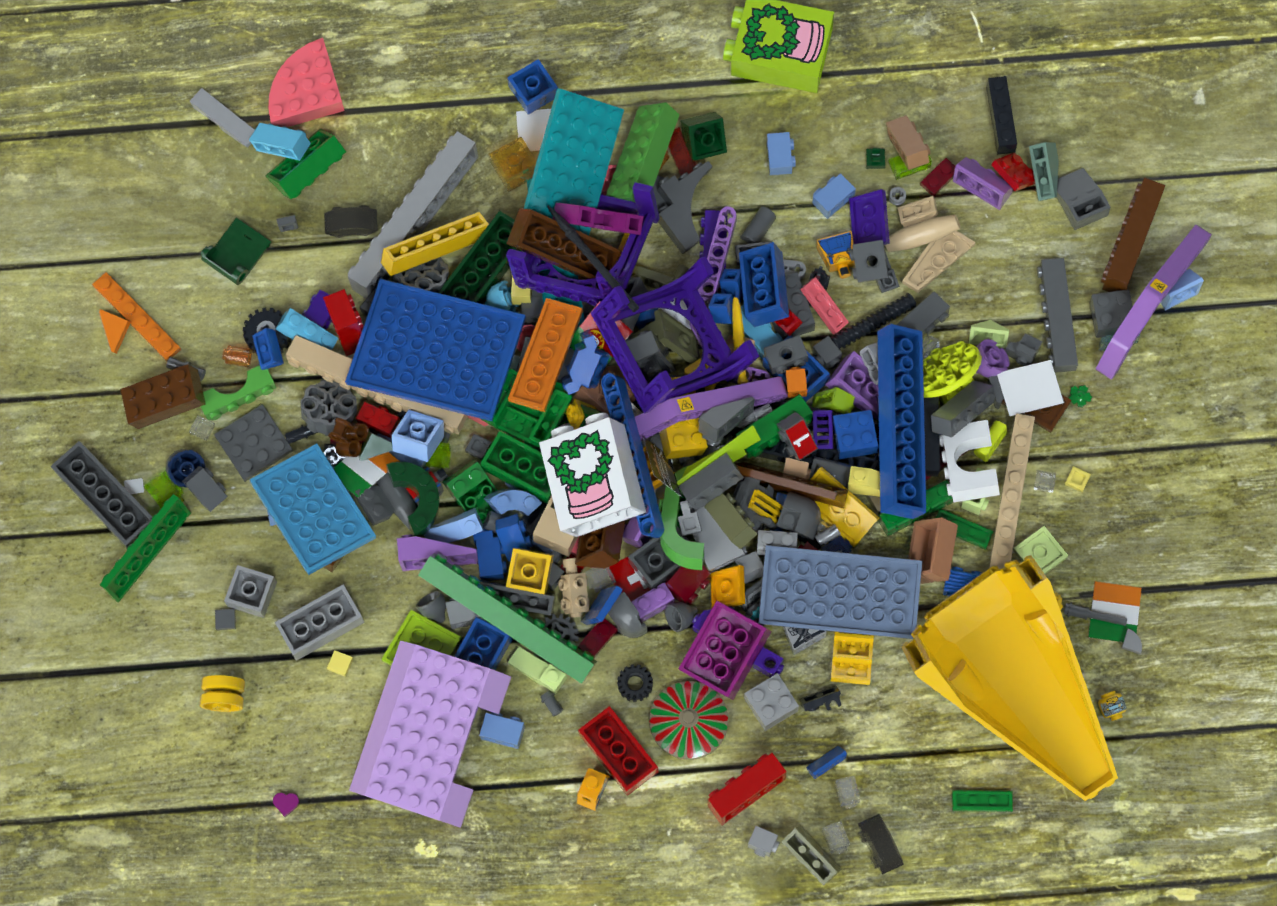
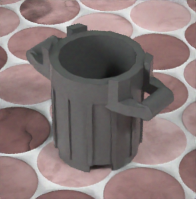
(743, 496)

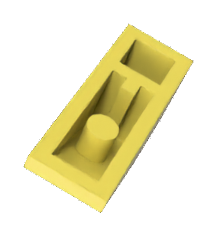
(864, 481)

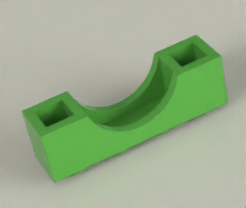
(258, 383)

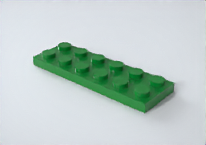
(145, 548)

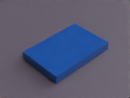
(601, 605)

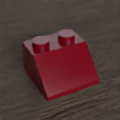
(687, 584)

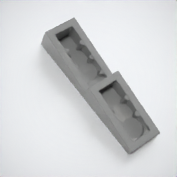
(223, 117)

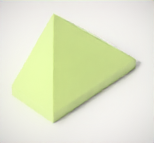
(989, 330)

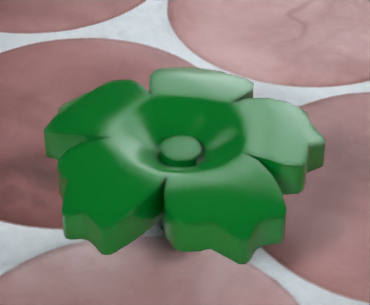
(1080, 396)

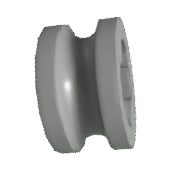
(901, 200)

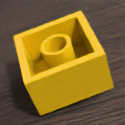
(529, 570)

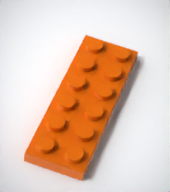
(545, 354)

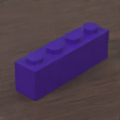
(709, 224)

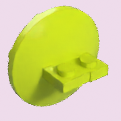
(950, 370)

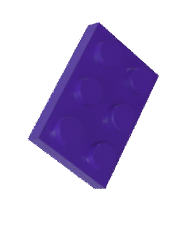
(869, 217)

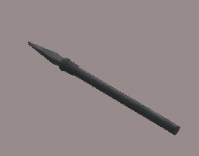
(576, 239)

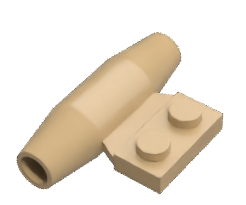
(921, 225)

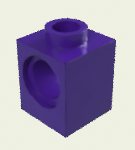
(765, 655)

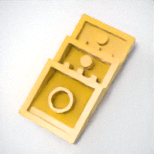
(852, 658)

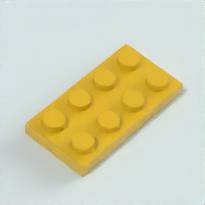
(853, 520)

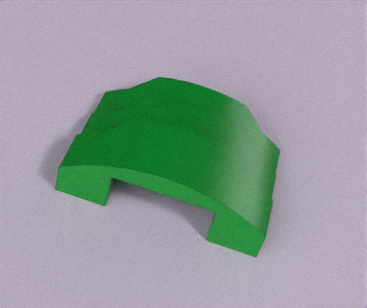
(525, 422)

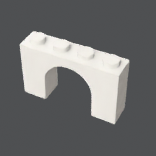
(966, 484)

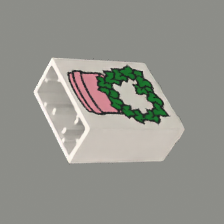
(592, 475)

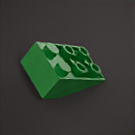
(469, 487)

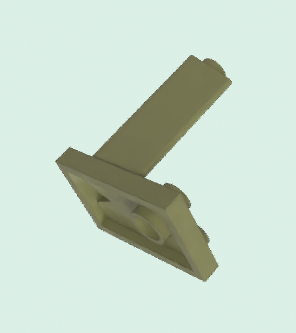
(671, 334)

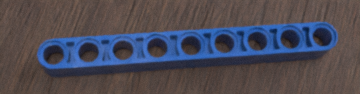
(616, 412)

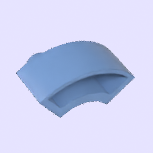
(512, 499)

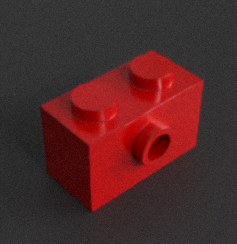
(378, 419)

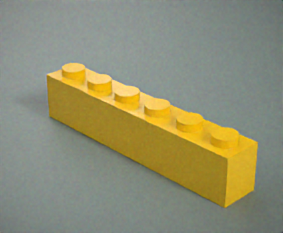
(433, 244)

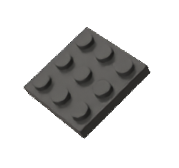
(253, 443)

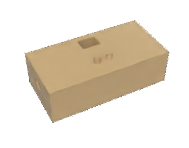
(548, 532)

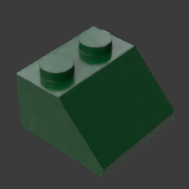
(704, 136)

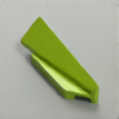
(734, 449)

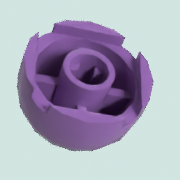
(993, 359)

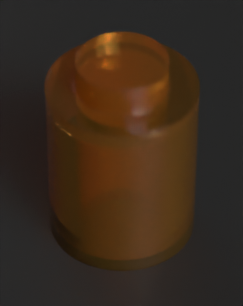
(237, 356)

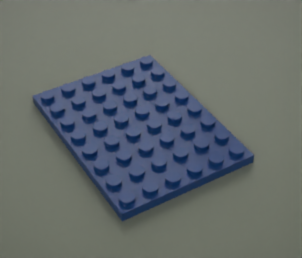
(435, 350)

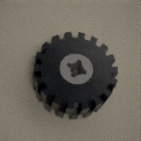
(264, 320)

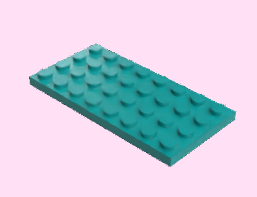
(574, 154)

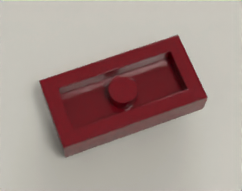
(938, 177)
(598, 637)

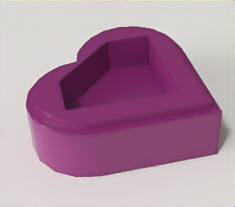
(286, 803)

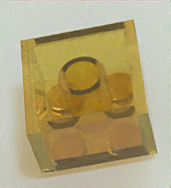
(513, 163)

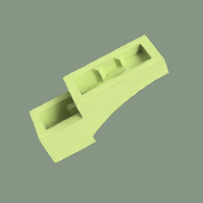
(537, 670)

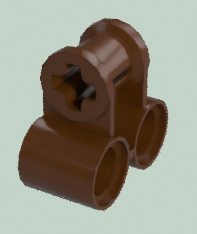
(348, 437)

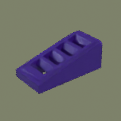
(823, 413)

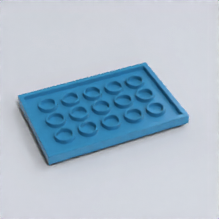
(312, 509)

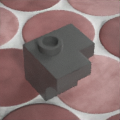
(1024, 350)

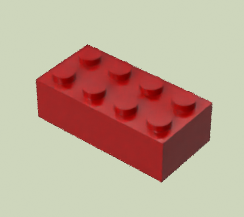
(345, 320)
(618, 750)
(746, 788)

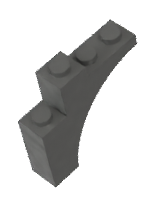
(678, 195)

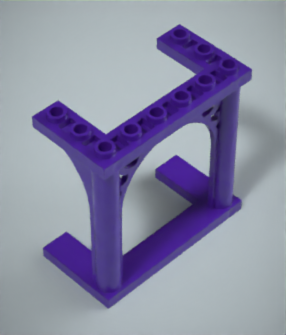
(526, 268)
(661, 388)

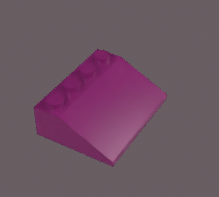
(724, 650)

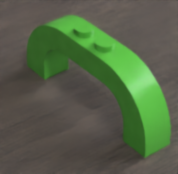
(676, 548)

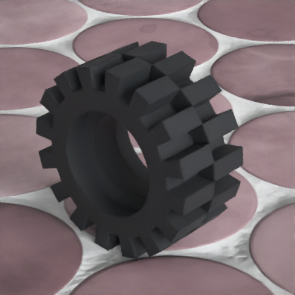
(638, 694)

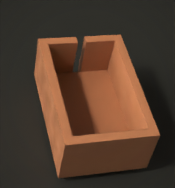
(934, 546)

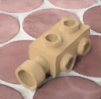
(574, 590)

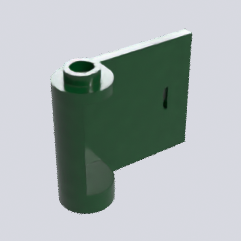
(234, 253)

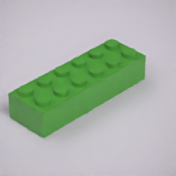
(643, 149)

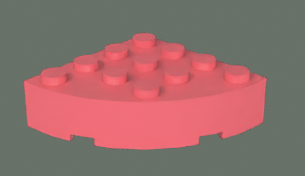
(304, 87)

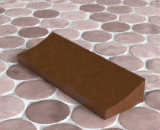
(786, 482)

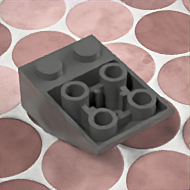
(1081, 199)

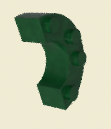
(420, 481)

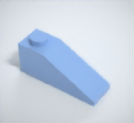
(456, 527)

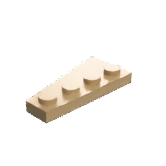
(936, 259)

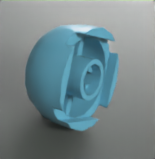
(500, 297)

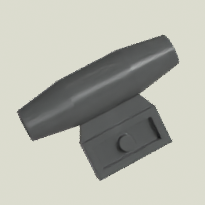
(383, 500)

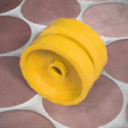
(222, 693)

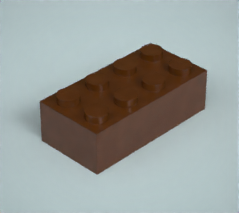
(162, 396)

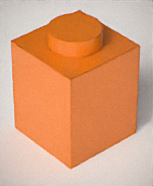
(796, 382)

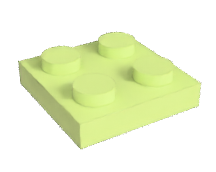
(1043, 549)

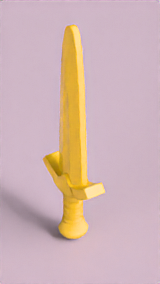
(738, 333)

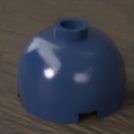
(181, 464)

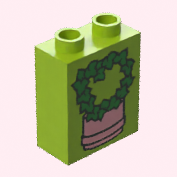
(780, 43)

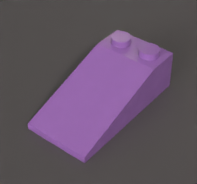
(855, 379)
(415, 551)

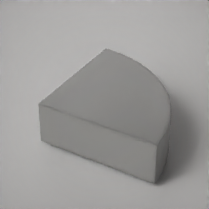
(1132, 642)

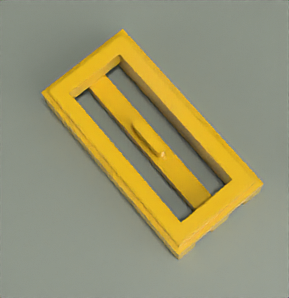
(776, 512)

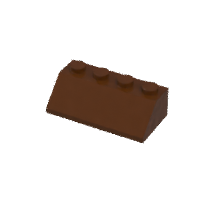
(600, 547)

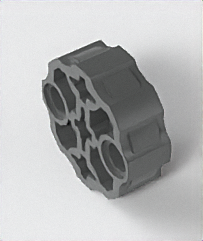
(427, 276)
(315, 409)

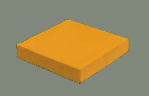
(728, 586)

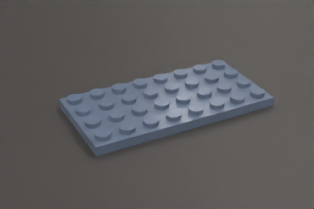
(840, 592)

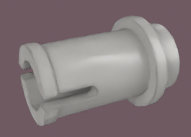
(827, 535)

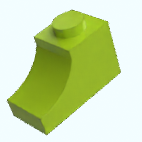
(835, 400)

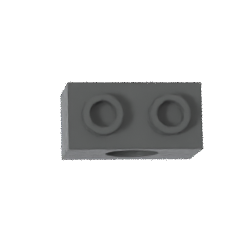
(792, 346)

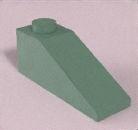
(1045, 169)

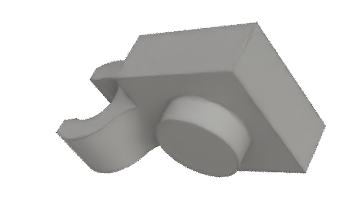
(689, 521)

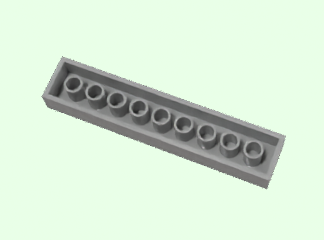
(416, 211)

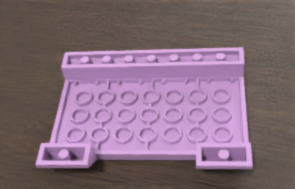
(424, 730)

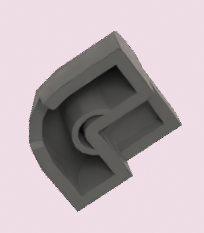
(800, 515)
(627, 618)

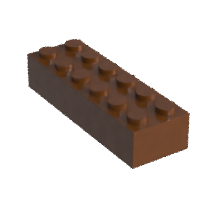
(1132, 235)
(547, 241)

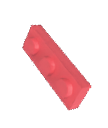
(824, 305)

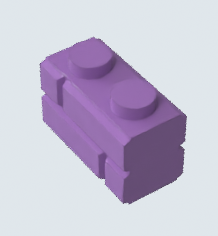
(653, 602)

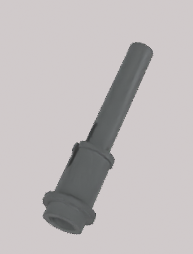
(1084, 612)

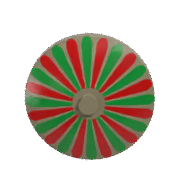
(688, 720)

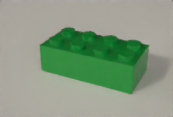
(517, 466)

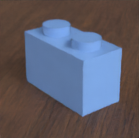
(779, 153)
(833, 195)
(502, 730)

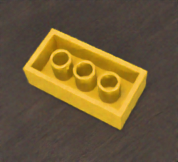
(683, 438)

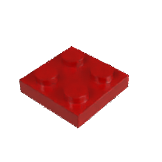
(1014, 171)

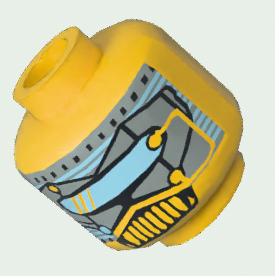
(1112, 705)

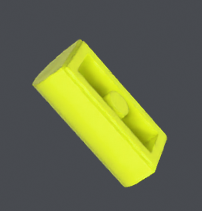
(997, 433)

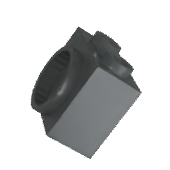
(863, 271)

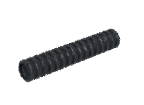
(875, 321)

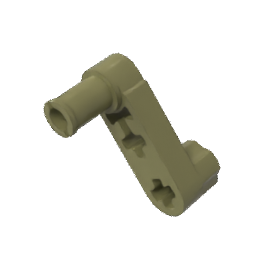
(657, 279)

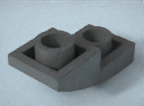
(885, 284)

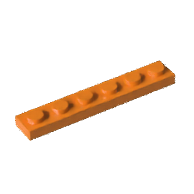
(137, 316)

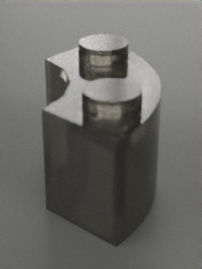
(351, 221)
(880, 843)

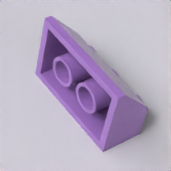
(982, 182)

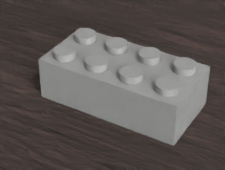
(319, 622)

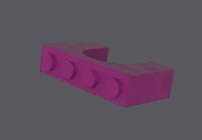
(600, 219)

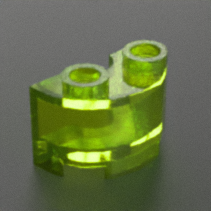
(162, 489)

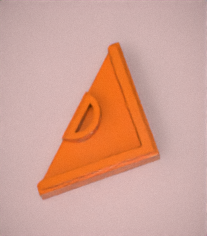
(115, 329)

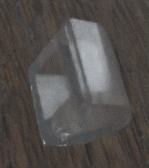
(1044, 481)

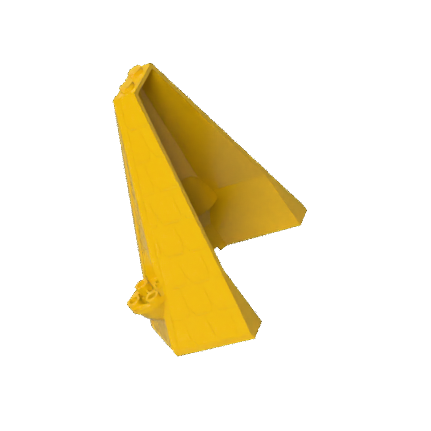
(1012, 668)

